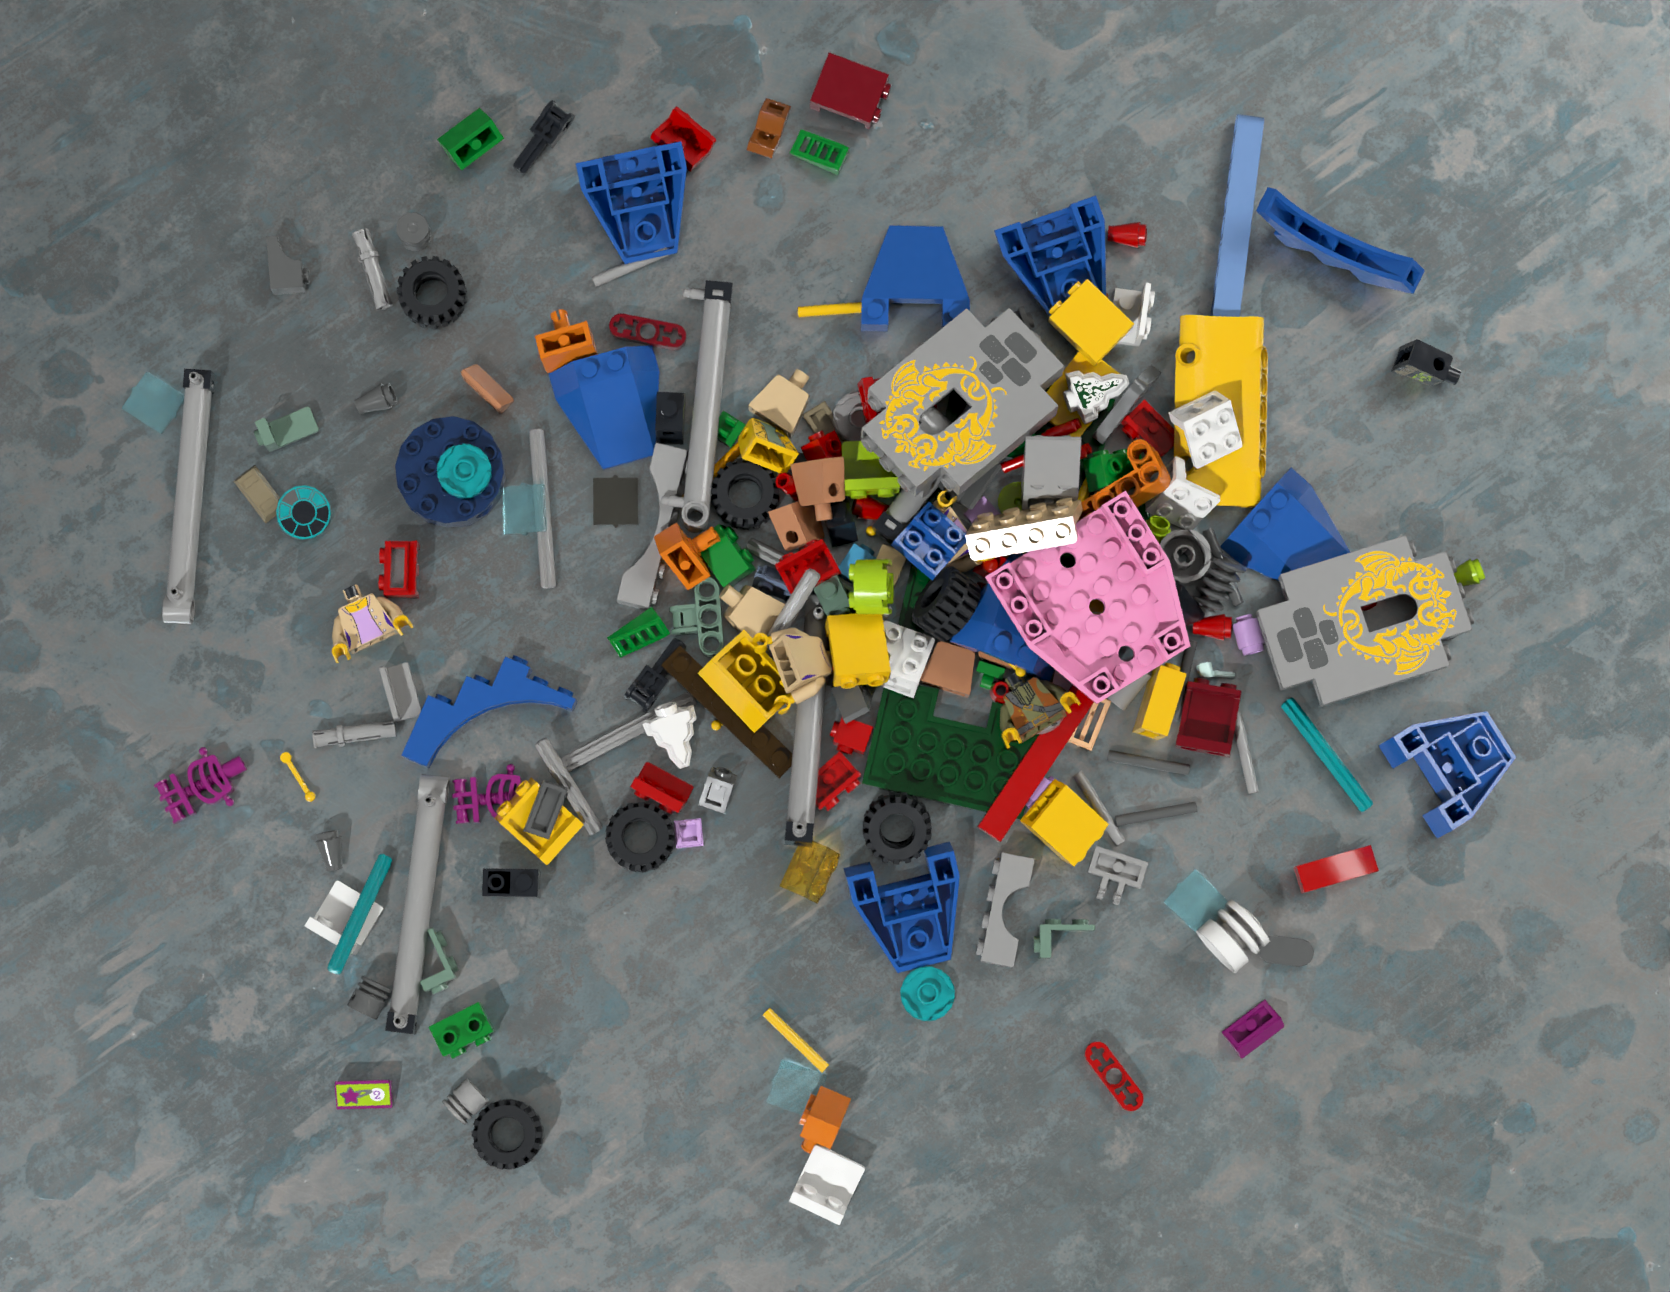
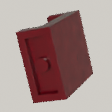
(850, 90)
(1208, 718)

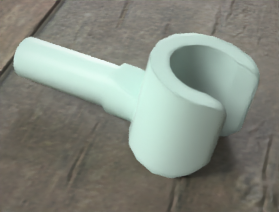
(1205, 671)

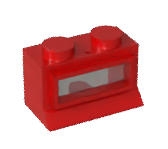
(399, 569)

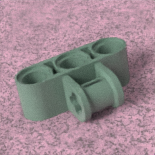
(693, 615)

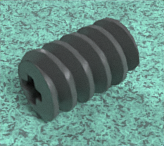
(1219, 583)

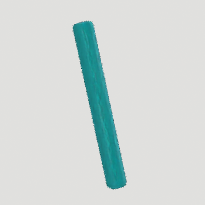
(1327, 754)
(359, 914)

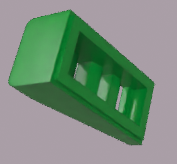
(825, 164)
(647, 621)

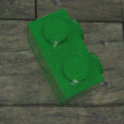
(470, 138)
(1106, 468)
(727, 558)
(462, 1030)

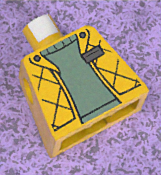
(766, 446)

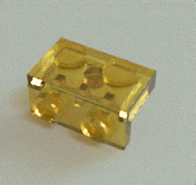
(810, 871)

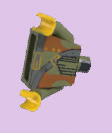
(1032, 707)

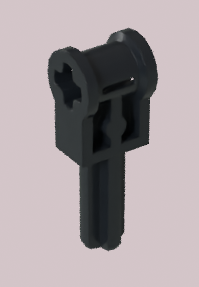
(546, 131)
(652, 680)

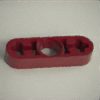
(668, 329)

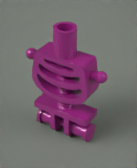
(225, 771)
(483, 799)

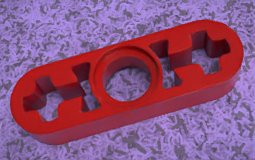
(1094, 1064)

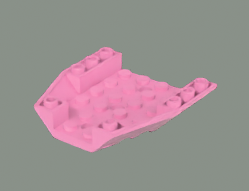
(1114, 564)

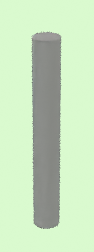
(623, 269)
(1245, 756)
(1098, 807)

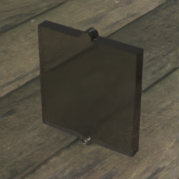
(615, 501)

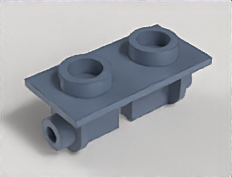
(769, 582)

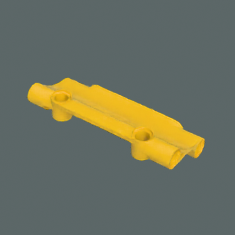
(1236, 365)

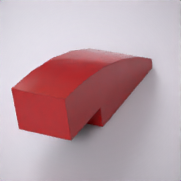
(1336, 869)

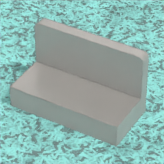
(401, 692)

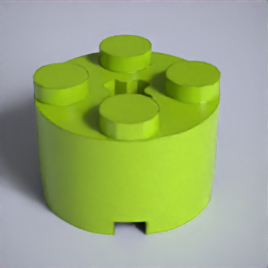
(871, 586)

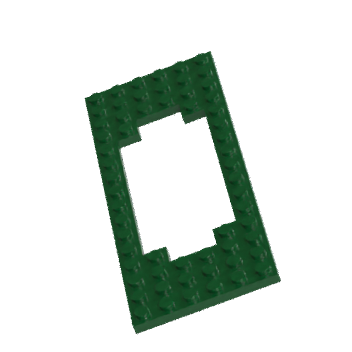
(938, 755)

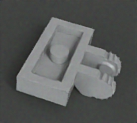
(1117, 868)

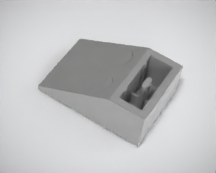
(1050, 469)

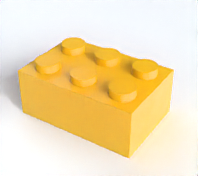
(745, 681)

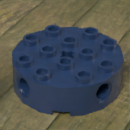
(418, 472)

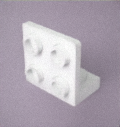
(1135, 306)
(1208, 427)
(1183, 501)
(907, 657)
(335, 913)
(827, 1184)

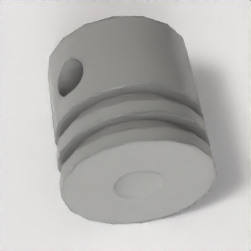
(465, 1101)

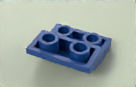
(930, 541)

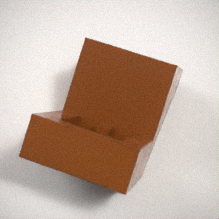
(769, 128)

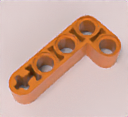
(1138, 478)

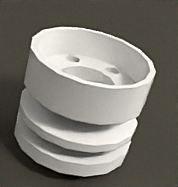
(1233, 935)

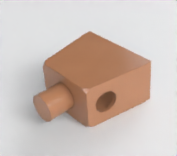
(820, 484)
(796, 525)
(950, 669)

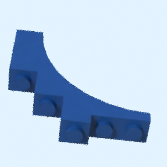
(1333, 248)
(511, 686)

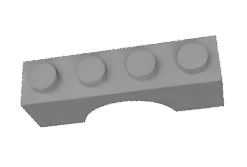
(999, 945)

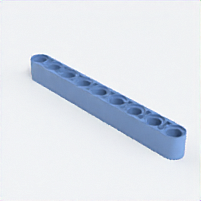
(1237, 216)

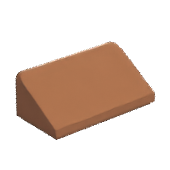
(487, 388)

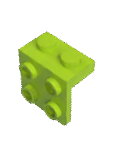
(865, 474)

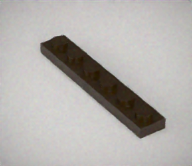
(760, 744)

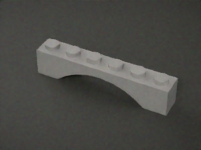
(639, 581)

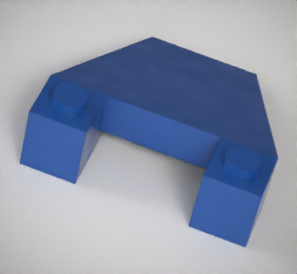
(913, 268)
(1460, 760)
(910, 916)

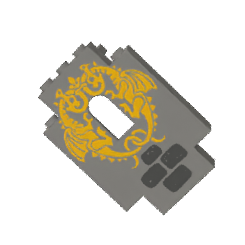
(999, 375)
(1324, 634)

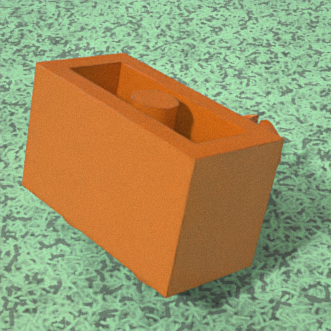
(565, 342)
(684, 553)
(822, 1118)

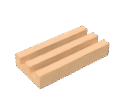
(1080, 742)

